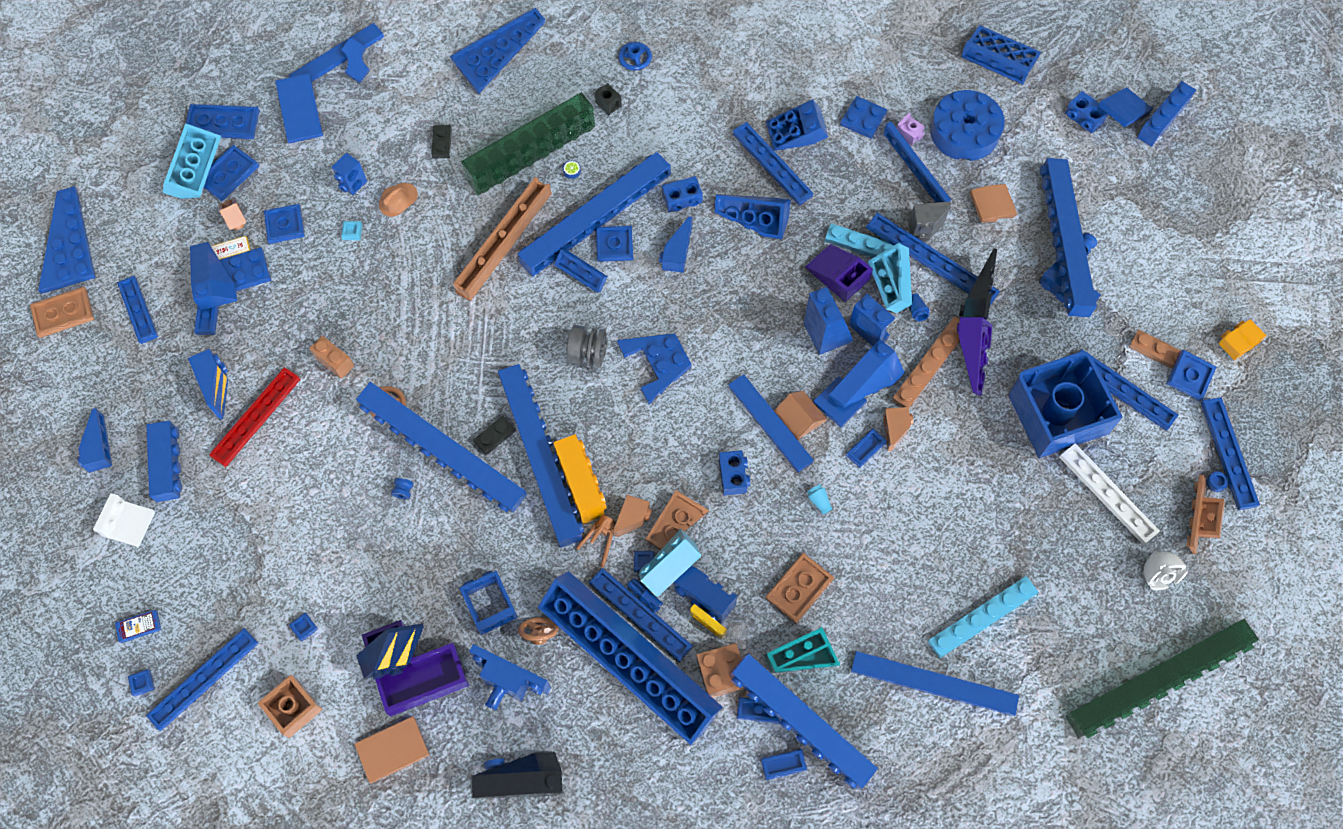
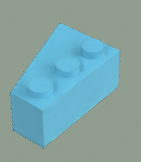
(893, 277)
(670, 563)

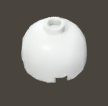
(1164, 569)

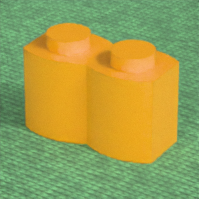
(1241, 339)

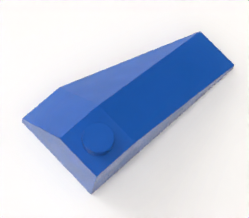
(874, 371)

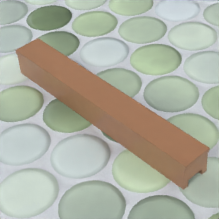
(502, 239)

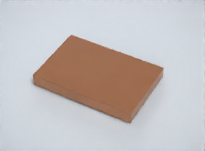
(61, 312)
(799, 588)
(392, 749)

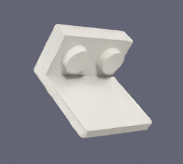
(123, 521)

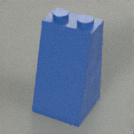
(825, 322)

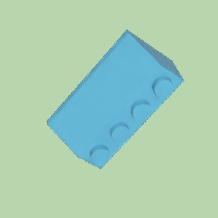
(191, 163)

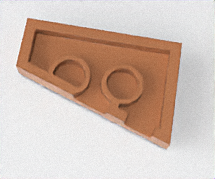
(678, 513)

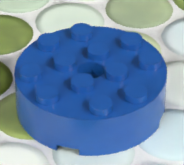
(967, 125)

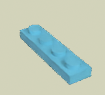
(856, 241)

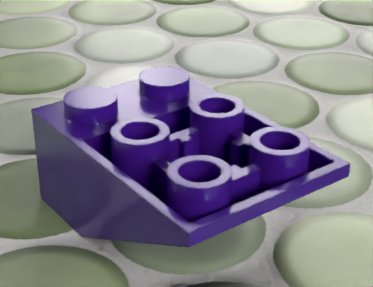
(840, 271)

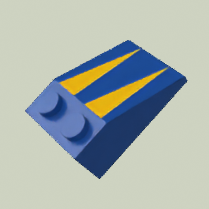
(211, 379)

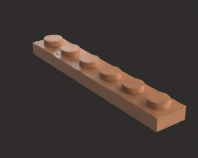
(928, 365)

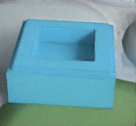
(351, 230)

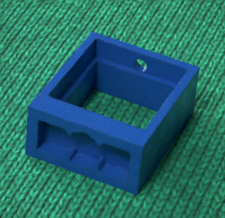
(495, 620)

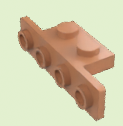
(1207, 516)

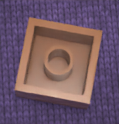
(716, 666)
(290, 706)

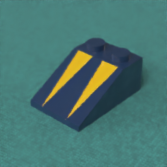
(389, 651)

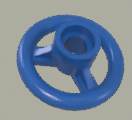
(634, 52)

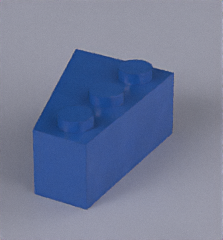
(705, 594)

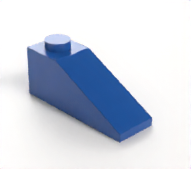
(676, 248)
(94, 446)

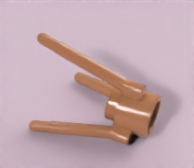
(602, 527)

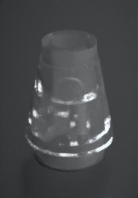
(1001, 274)

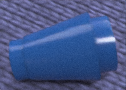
(918, 308)

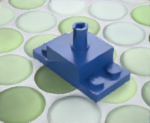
(506, 677)

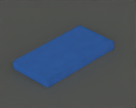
(299, 108)
(224, 120)

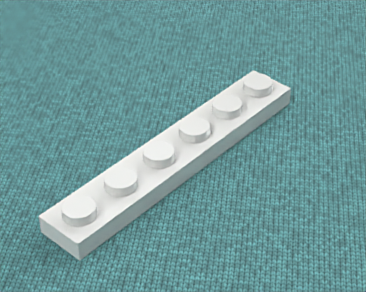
(1109, 494)

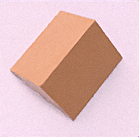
(799, 414)

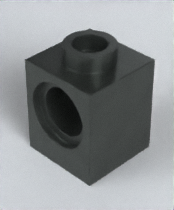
(612, 102)

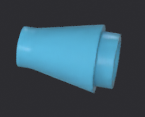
(820, 499)

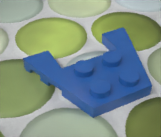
(665, 358)

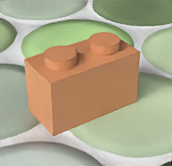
(331, 357)

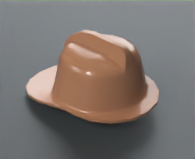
(397, 199)

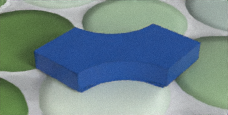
(354, 53)

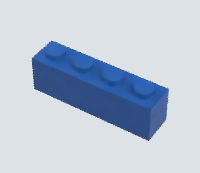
(1166, 113)
(163, 461)

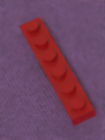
(254, 417)

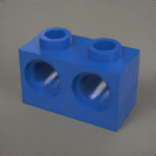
(1086, 112)
(349, 174)
(681, 190)
(730, 472)

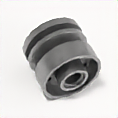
(588, 346)

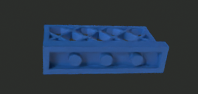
(998, 61)

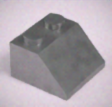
(927, 219)

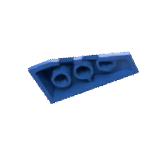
(761, 214)
(209, 279)

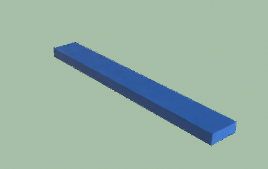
(926, 254)
(935, 683)

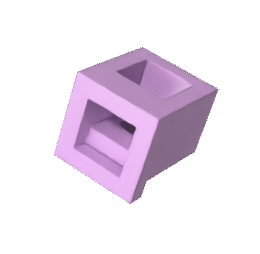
(911, 129)

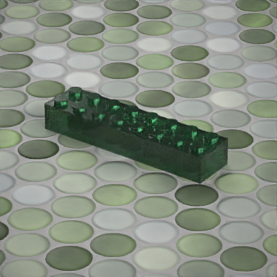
(529, 143)

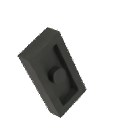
(441, 141)
(494, 435)

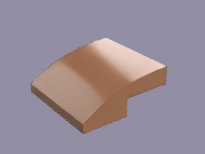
(993, 203)

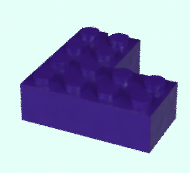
(422, 680)

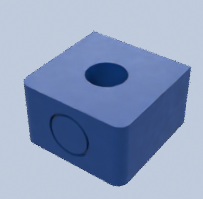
(1080, 385)

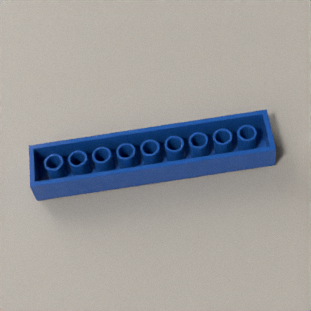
(629, 657)

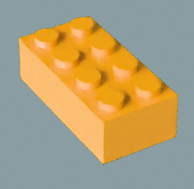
(579, 477)

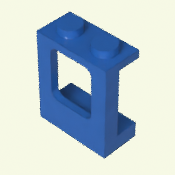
(871, 320)

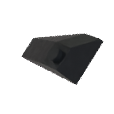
(979, 298)
(528, 776)

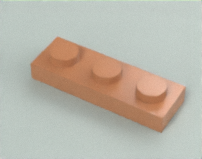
(1154, 348)

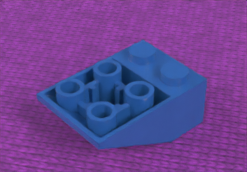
(797, 127)

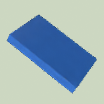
(1125, 107)
(229, 172)

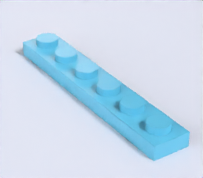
(983, 617)

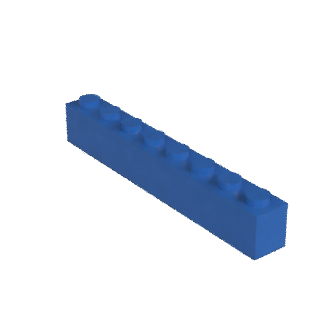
(803, 721)

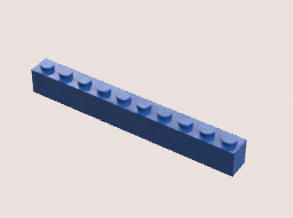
(594, 213)
(1068, 238)
(442, 447)
(540, 456)

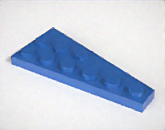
(490, 54)
(67, 249)

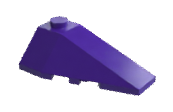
(975, 338)

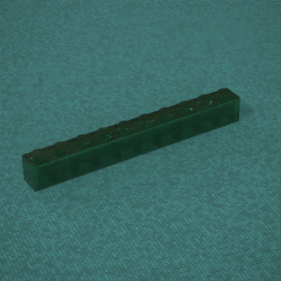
(1162, 678)

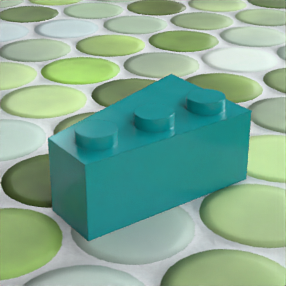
(803, 653)

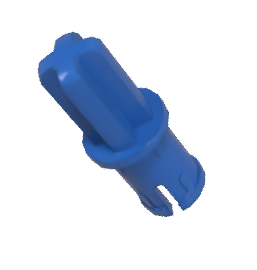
(645, 595)

